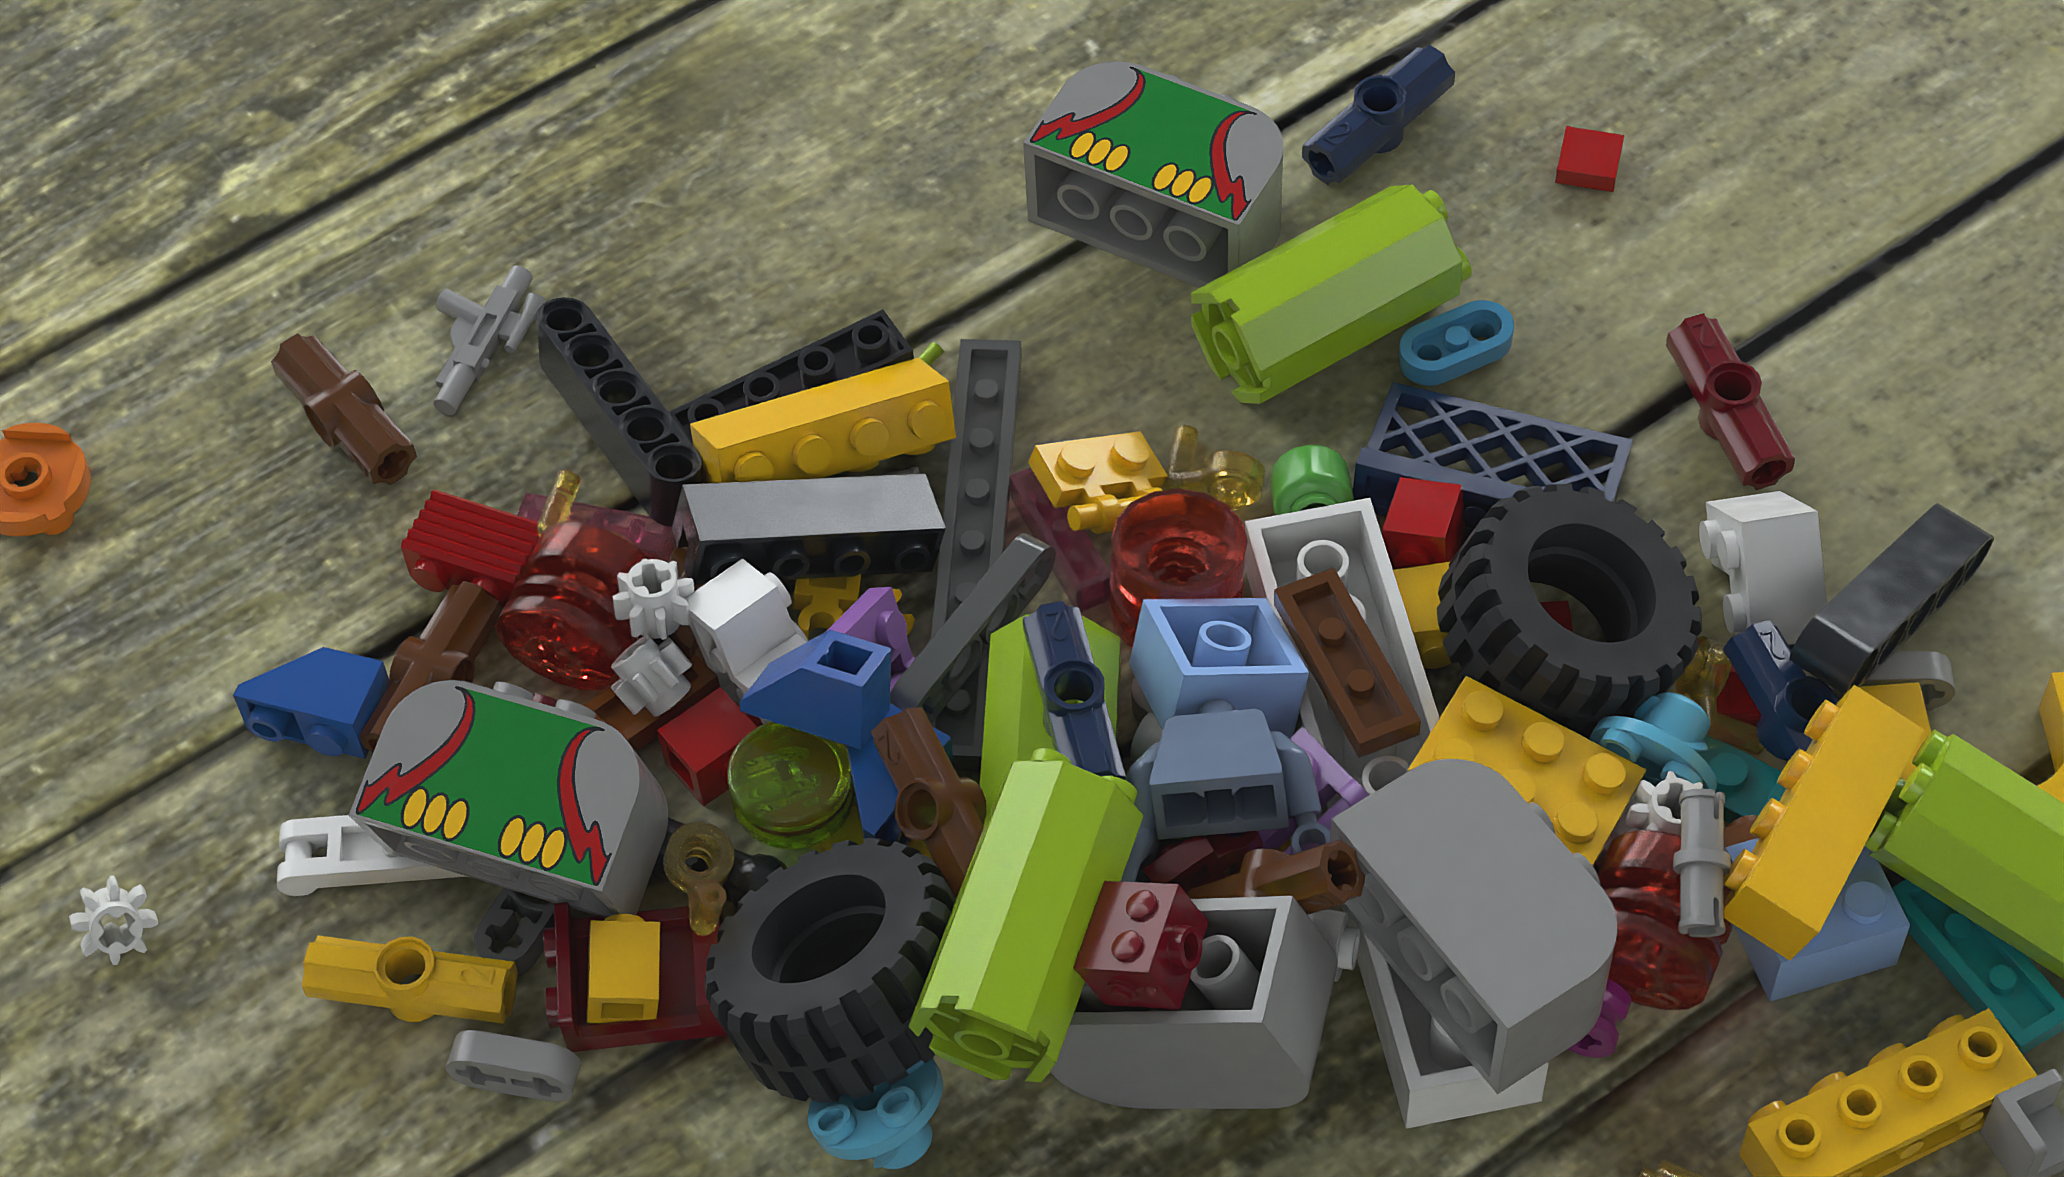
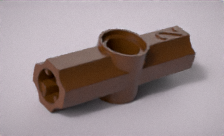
(344, 409)
(440, 653)
(931, 797)
(1314, 877)

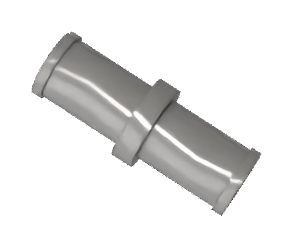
(1702, 863)

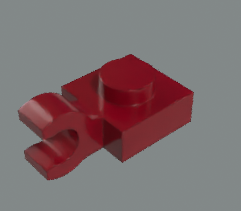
(1200, 859)

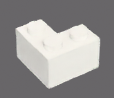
(1771, 557)
(742, 625)

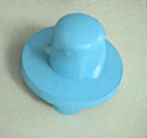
(1661, 739)
(884, 1124)

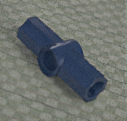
(1378, 114)
(1068, 672)
(1777, 688)

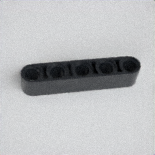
(616, 407)
(1891, 599)

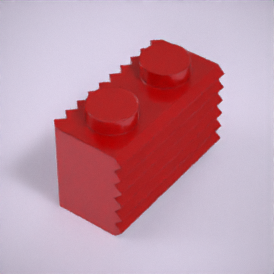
(469, 543)

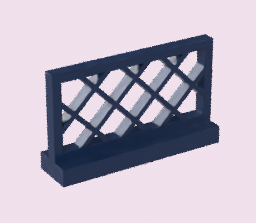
(1380, 472)

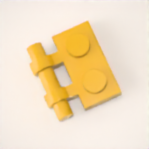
(1096, 475)

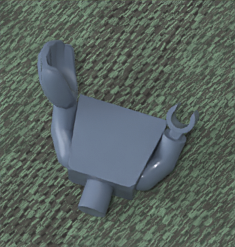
(1221, 777)

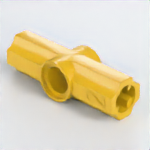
(372, 972)

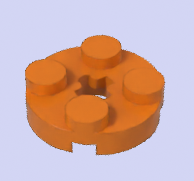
(61, 482)

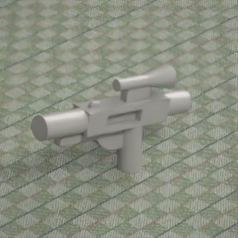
(480, 331)

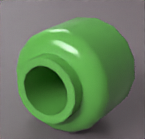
(1309, 479)

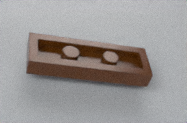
(1346, 662)

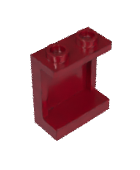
(682, 1001)

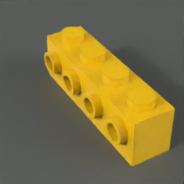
(829, 427)
(1821, 821)
(1893, 1108)

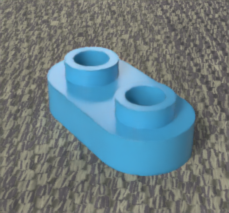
(1452, 342)

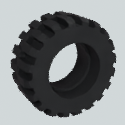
(1604, 561)
(829, 969)

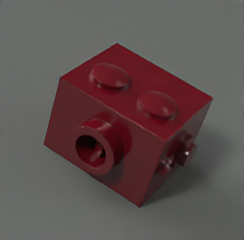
(1141, 944)

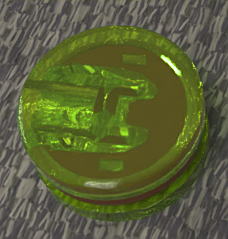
(790, 786)

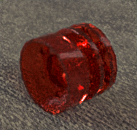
(1174, 549)
(563, 609)
(1650, 954)

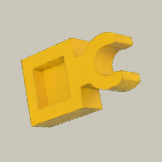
(824, 600)

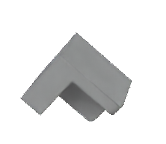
(2027, 1127)

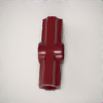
(1730, 402)

